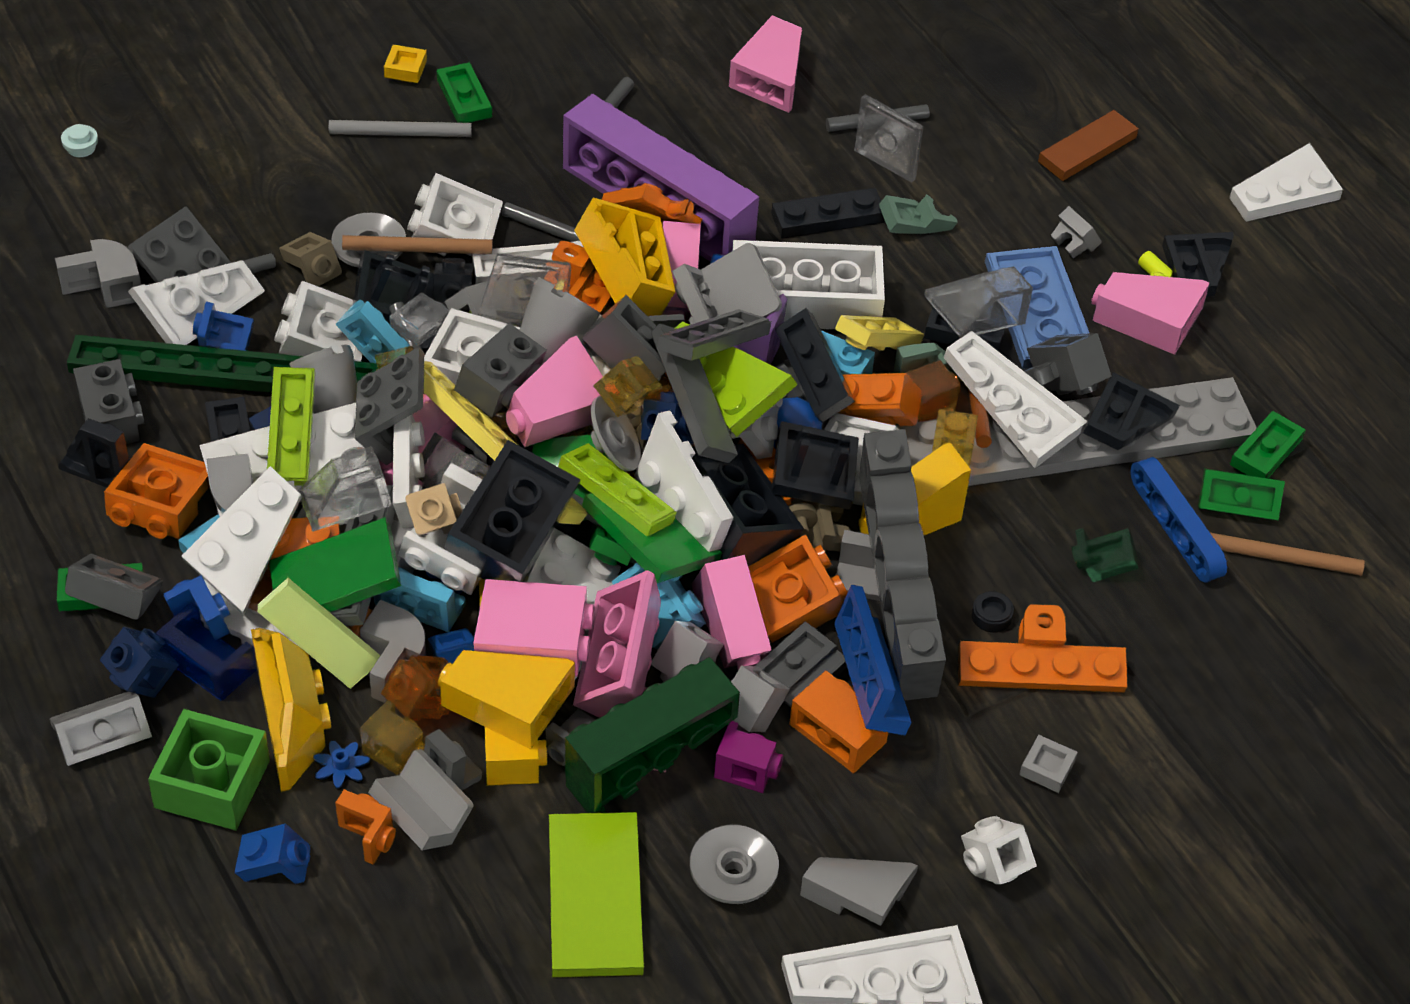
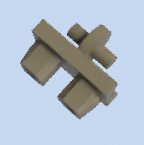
(818, 523)

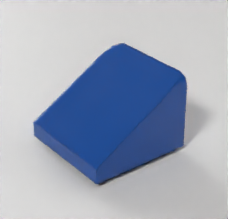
(451, 644)

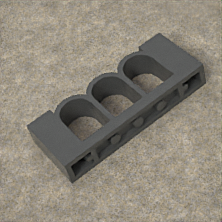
(901, 564)

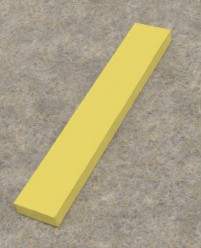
(479, 426)

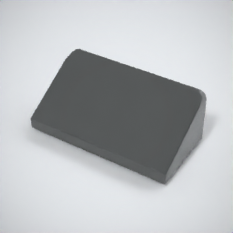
(112, 586)

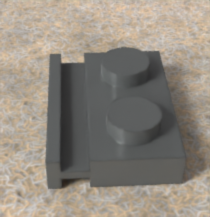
(802, 659)

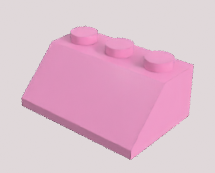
(619, 644)

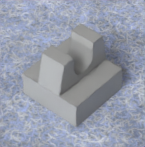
(1080, 231)

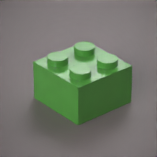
(209, 769)

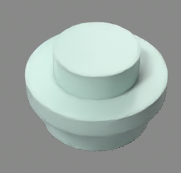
(79, 140)

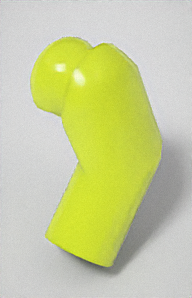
(1154, 265)

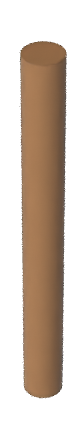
(417, 244)
(1289, 554)

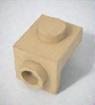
(433, 509)

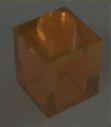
(938, 389)

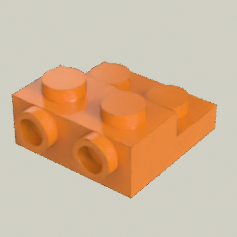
(157, 492)
(796, 588)

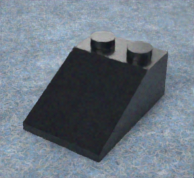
(511, 514)
(760, 518)

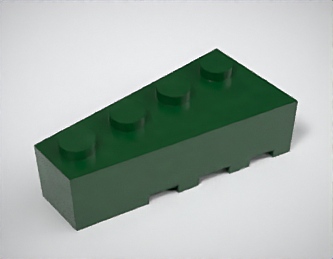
(647, 734)

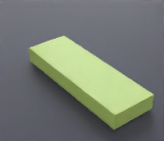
(318, 633)

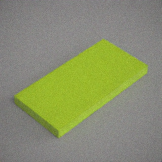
(595, 895)

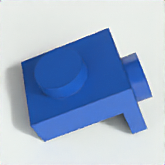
(222, 329)
(211, 607)
(273, 852)

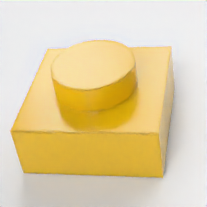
(405, 63)

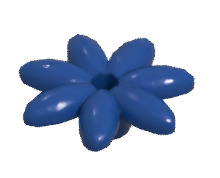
(341, 763)

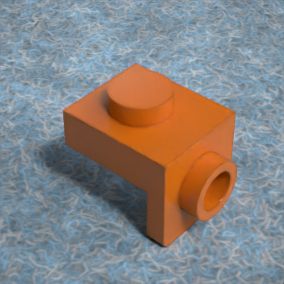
(369, 819)

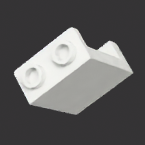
(428, 551)

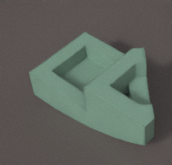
(911, 217)
(919, 355)

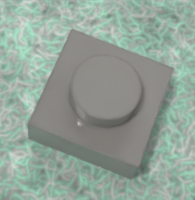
(1048, 763)

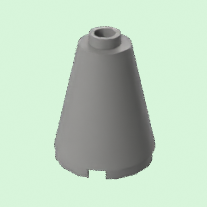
(556, 317)
(333, 379)

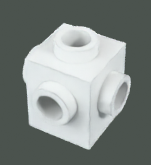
(997, 850)

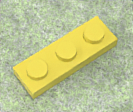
(877, 332)

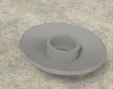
(365, 225)
(614, 436)
(737, 849)

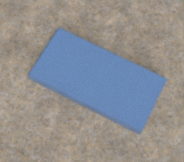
(1052, 303)

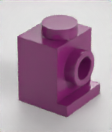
(747, 759)

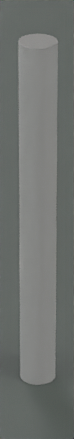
(400, 128)

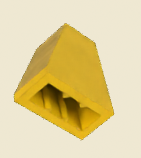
(940, 489)
(507, 691)

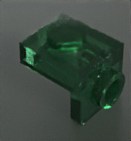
(1106, 554)

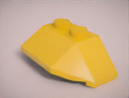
(290, 704)

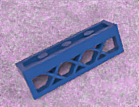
(870, 666)

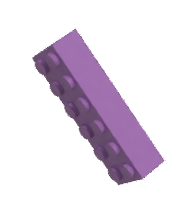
(620, 152)

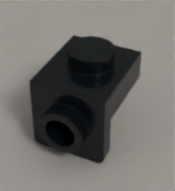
(451, 277)

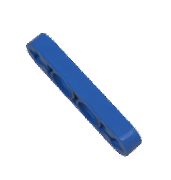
(1178, 519)

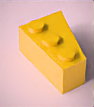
(628, 254)

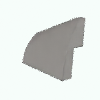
(857, 885)

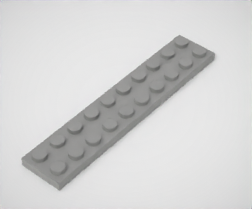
(1208, 419)

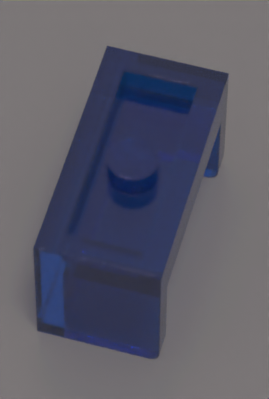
(205, 660)

